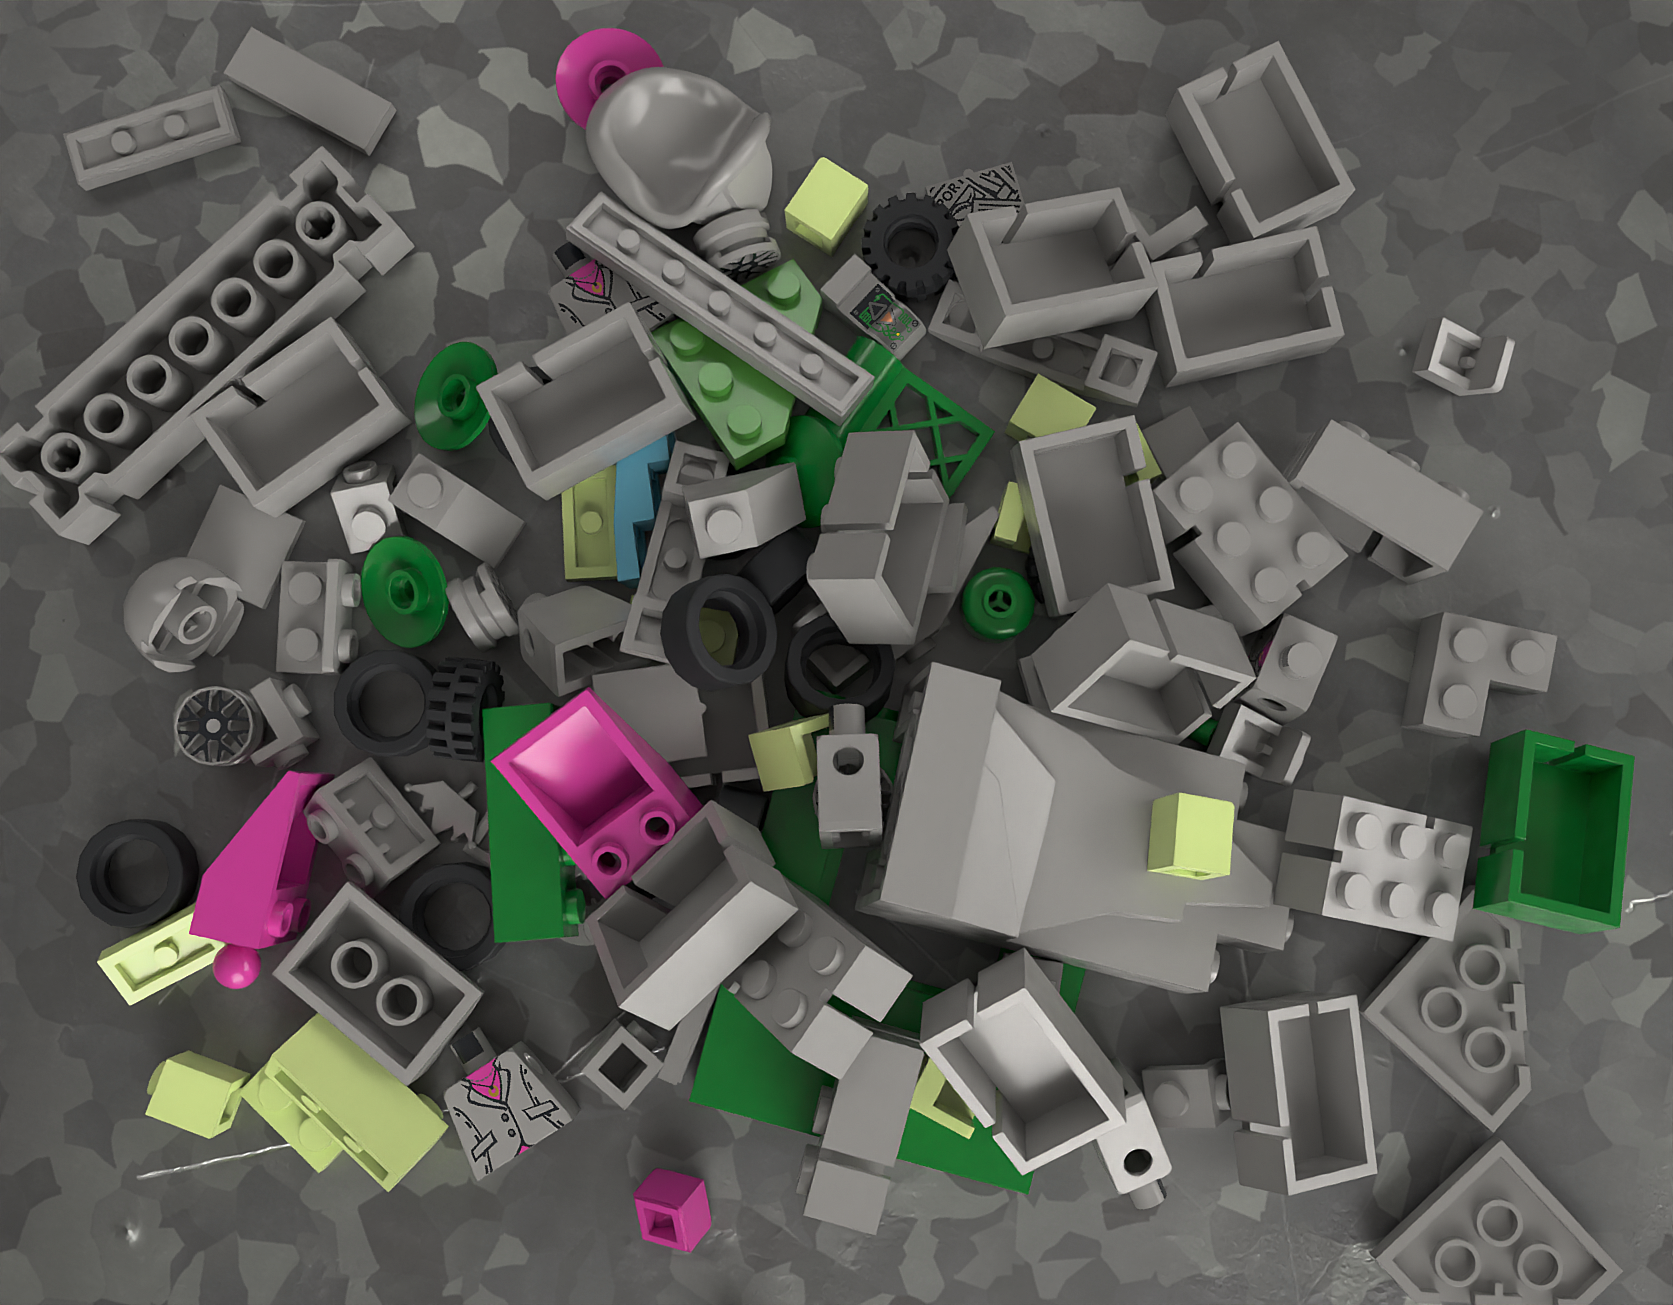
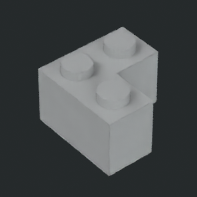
(1464, 658)

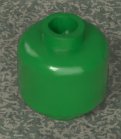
(978, 613)

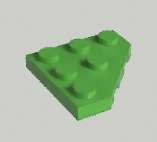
(734, 400)

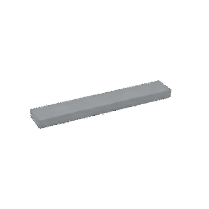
(720, 308)

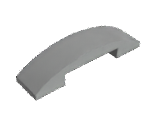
(1075, 361)
(671, 552)

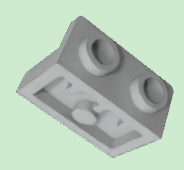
(317, 617)
(369, 827)

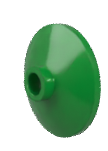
(447, 401)
(815, 452)
(404, 591)

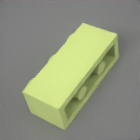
(356, 1100)

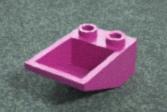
(598, 789)
(260, 881)

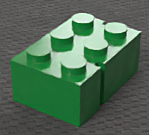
(1555, 833)

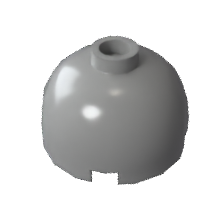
(181, 612)

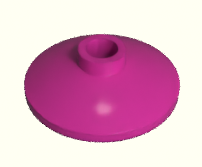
(595, 61)

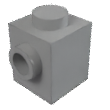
(621, 1061)

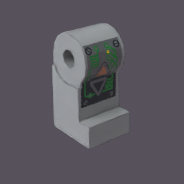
(871, 308)

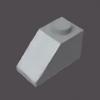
(743, 509)
(456, 511)

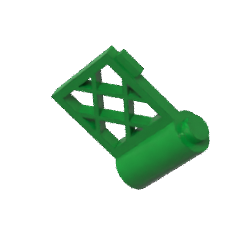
(888, 384)

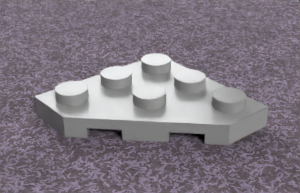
(1462, 1012)
(1494, 1241)

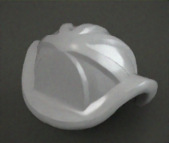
(680, 147)

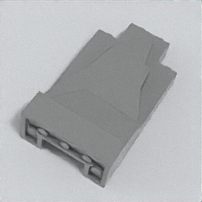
(1040, 839)

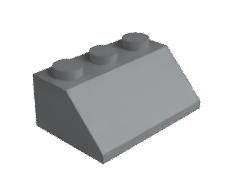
(379, 984)

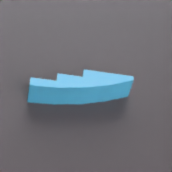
(637, 505)

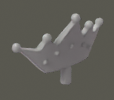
(449, 809)

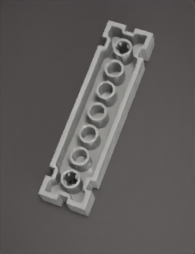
(192, 341)

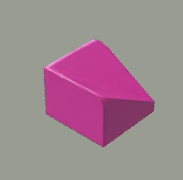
(672, 1209)

